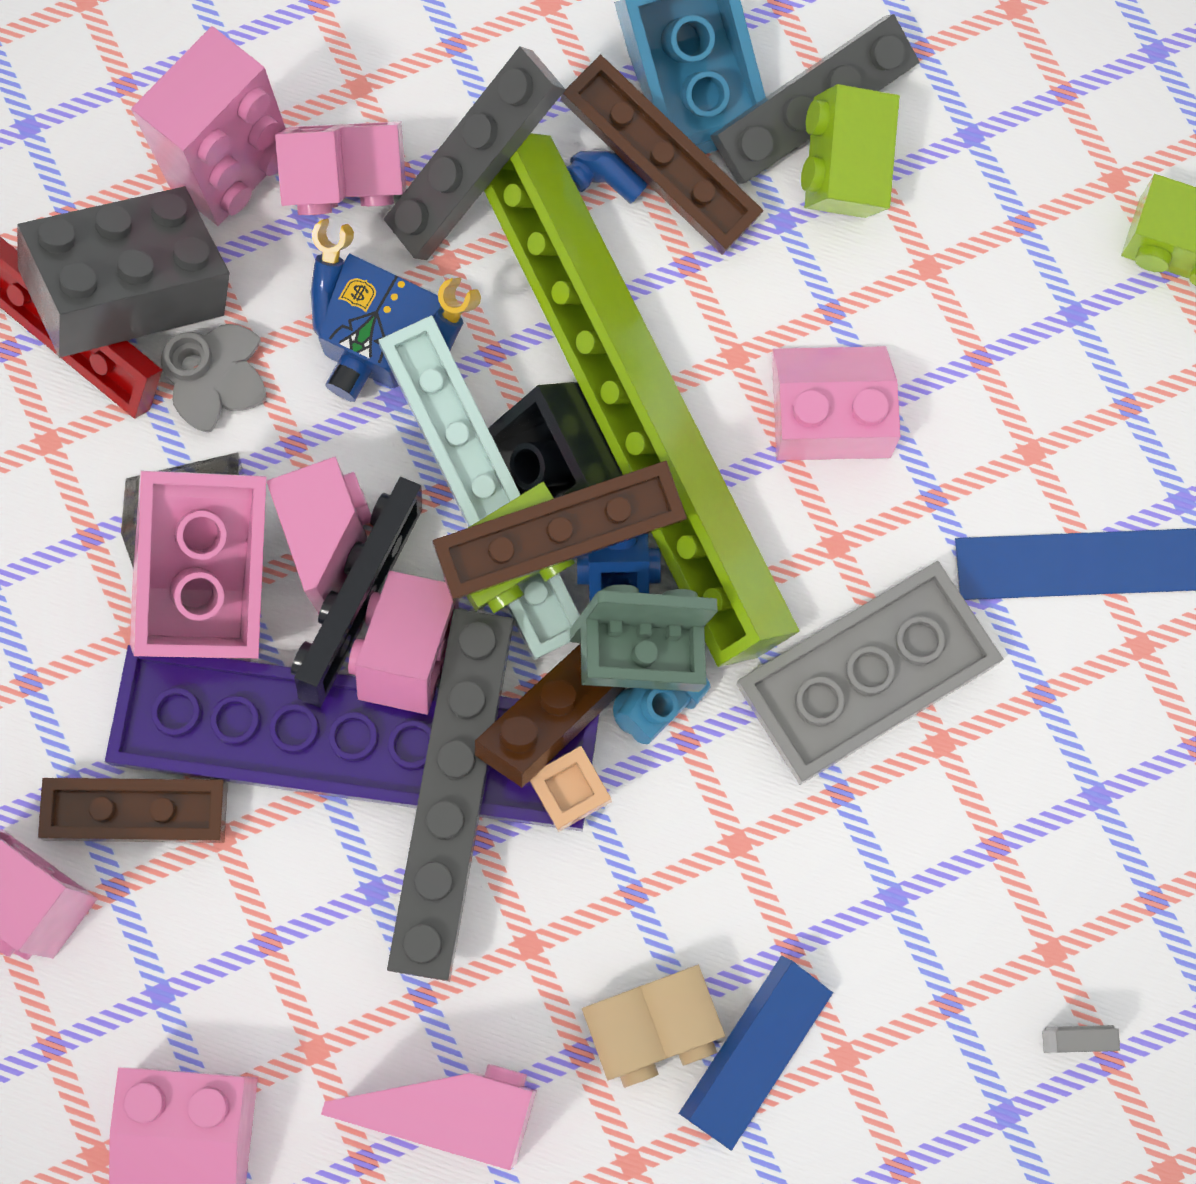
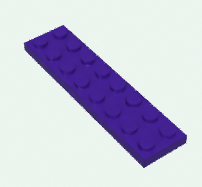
(252, 729)

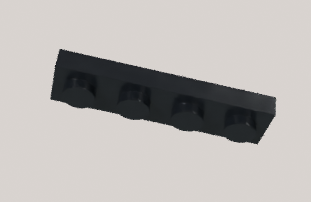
(345, 612)

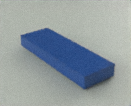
(756, 1052)

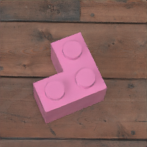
(340, 161)

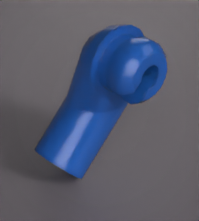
(605, 168)

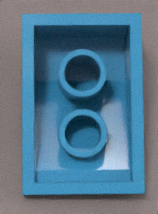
(692, 61)

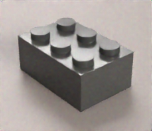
(122, 270)

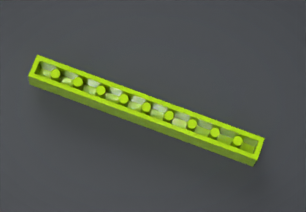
(636, 397)

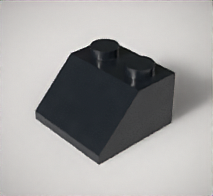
(554, 441)

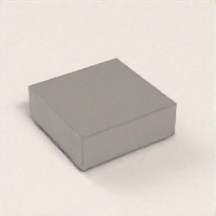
(1081, 1039)

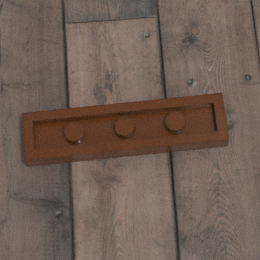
(661, 154)
(559, 530)

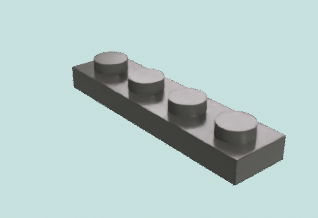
(779, 120)
(474, 153)

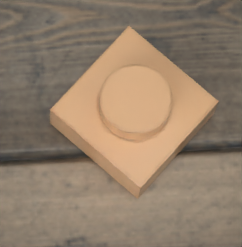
(570, 789)

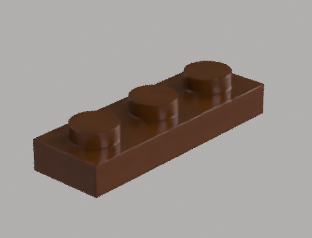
(543, 721)
(133, 810)

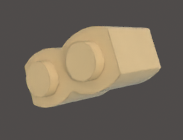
(653, 1025)

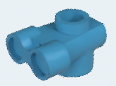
(649, 711)

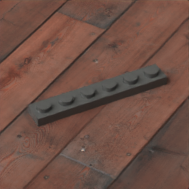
(450, 797)

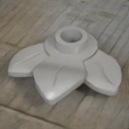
(219, 380)

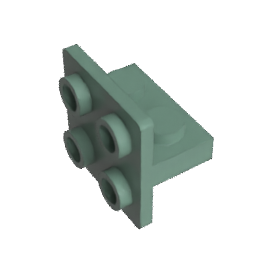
(644, 639)

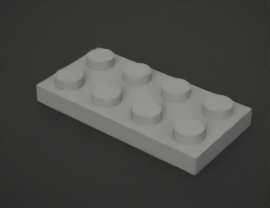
(869, 672)

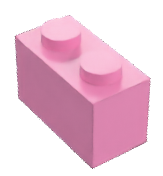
(404, 643)

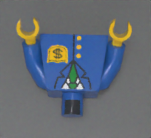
(363, 303)

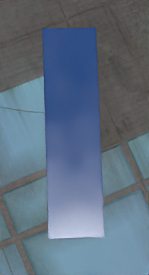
(1076, 564)

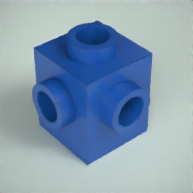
(621, 564)

